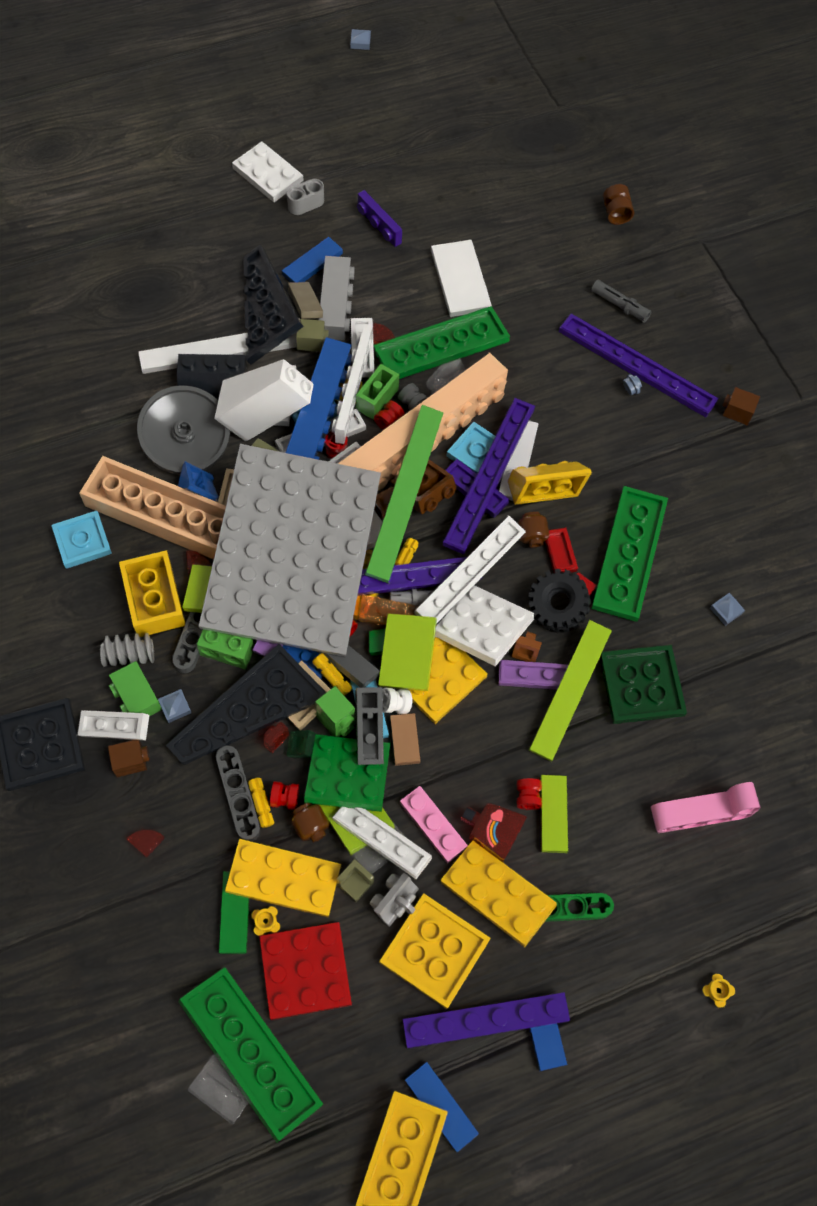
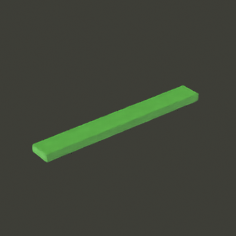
(404, 494)

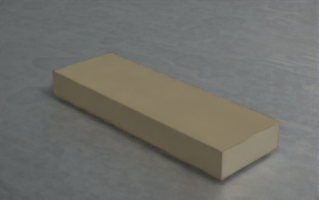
(305, 300)

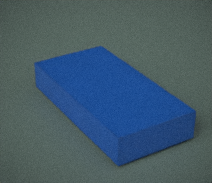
(548, 1047)

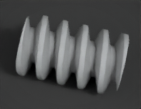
(127, 649)

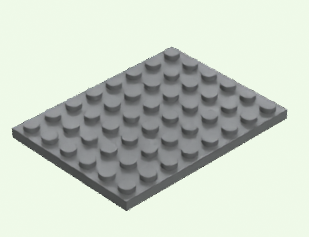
(291, 551)

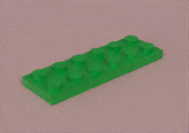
(442, 342)
(630, 554)
(250, 1054)

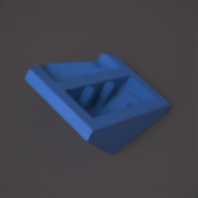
(197, 481)

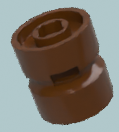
(618, 204)

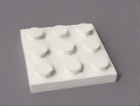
(484, 625)

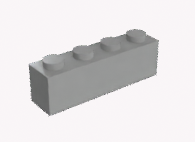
(335, 294)

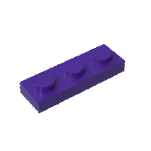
(379, 218)
(463, 480)

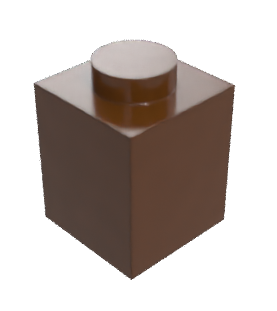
(740, 405)
(128, 757)

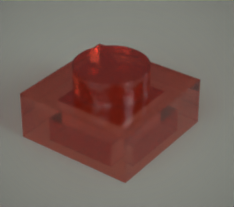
(275, 736)

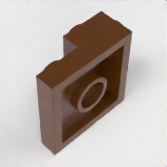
(433, 488)

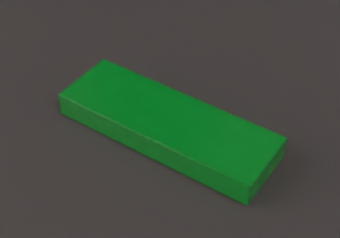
(233, 921)

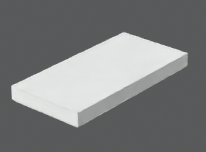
(460, 277)

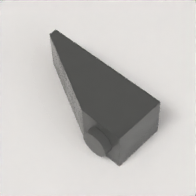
(369, 725)

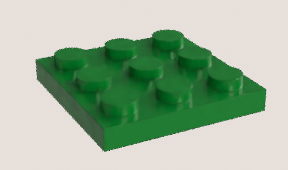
(338, 778)

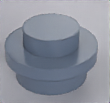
(632, 384)

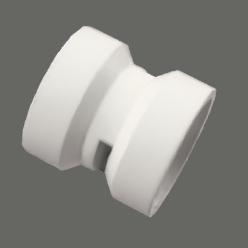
(396, 700)

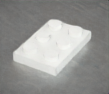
(267, 171)

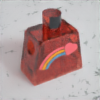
(494, 828)

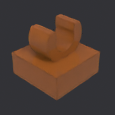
(527, 648)

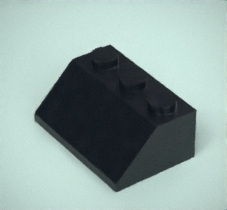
(209, 370)

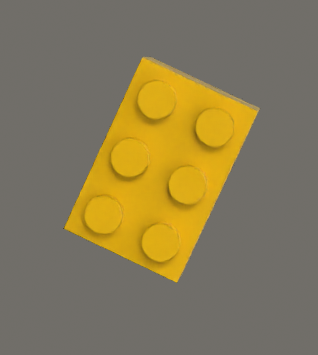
(152, 593)

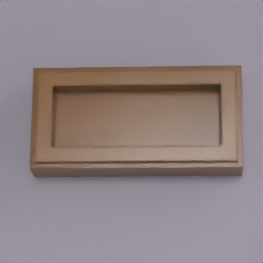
(405, 739)

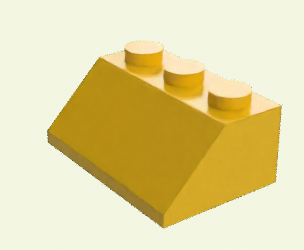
(547, 482)

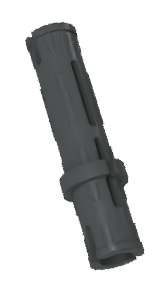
(629, 305)

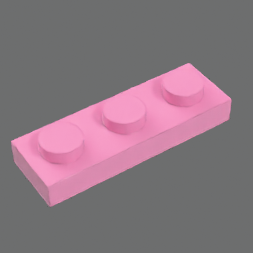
(433, 824)

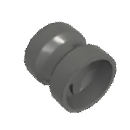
(411, 396)

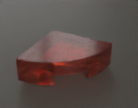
(381, 333)
(195, 558)
(145, 841)

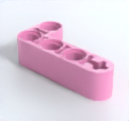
(708, 809)

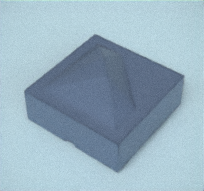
(360, 39)
(727, 609)
(174, 706)

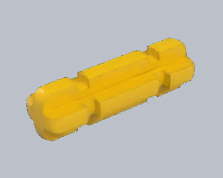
(407, 552)
(332, 674)
(261, 802)

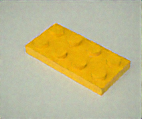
(283, 878)
(498, 893)
(402, 1153)

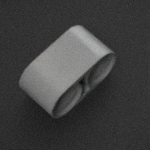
(305, 196)

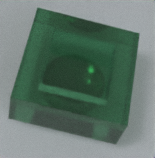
(301, 744)

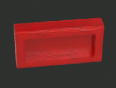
(561, 551)

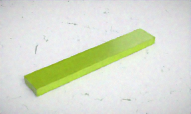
(570, 691)

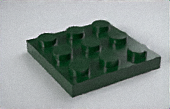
(642, 684)

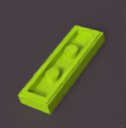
(554, 814)

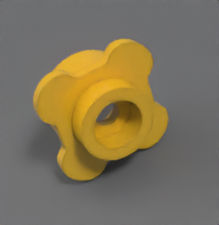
(272, 925)
(726, 990)

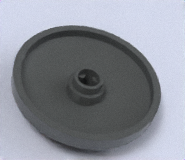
(180, 428)

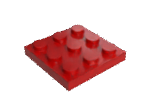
(305, 971)

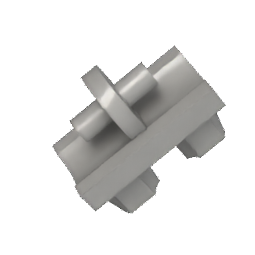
(396, 900)

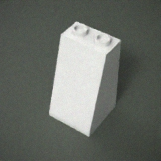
(262, 398)

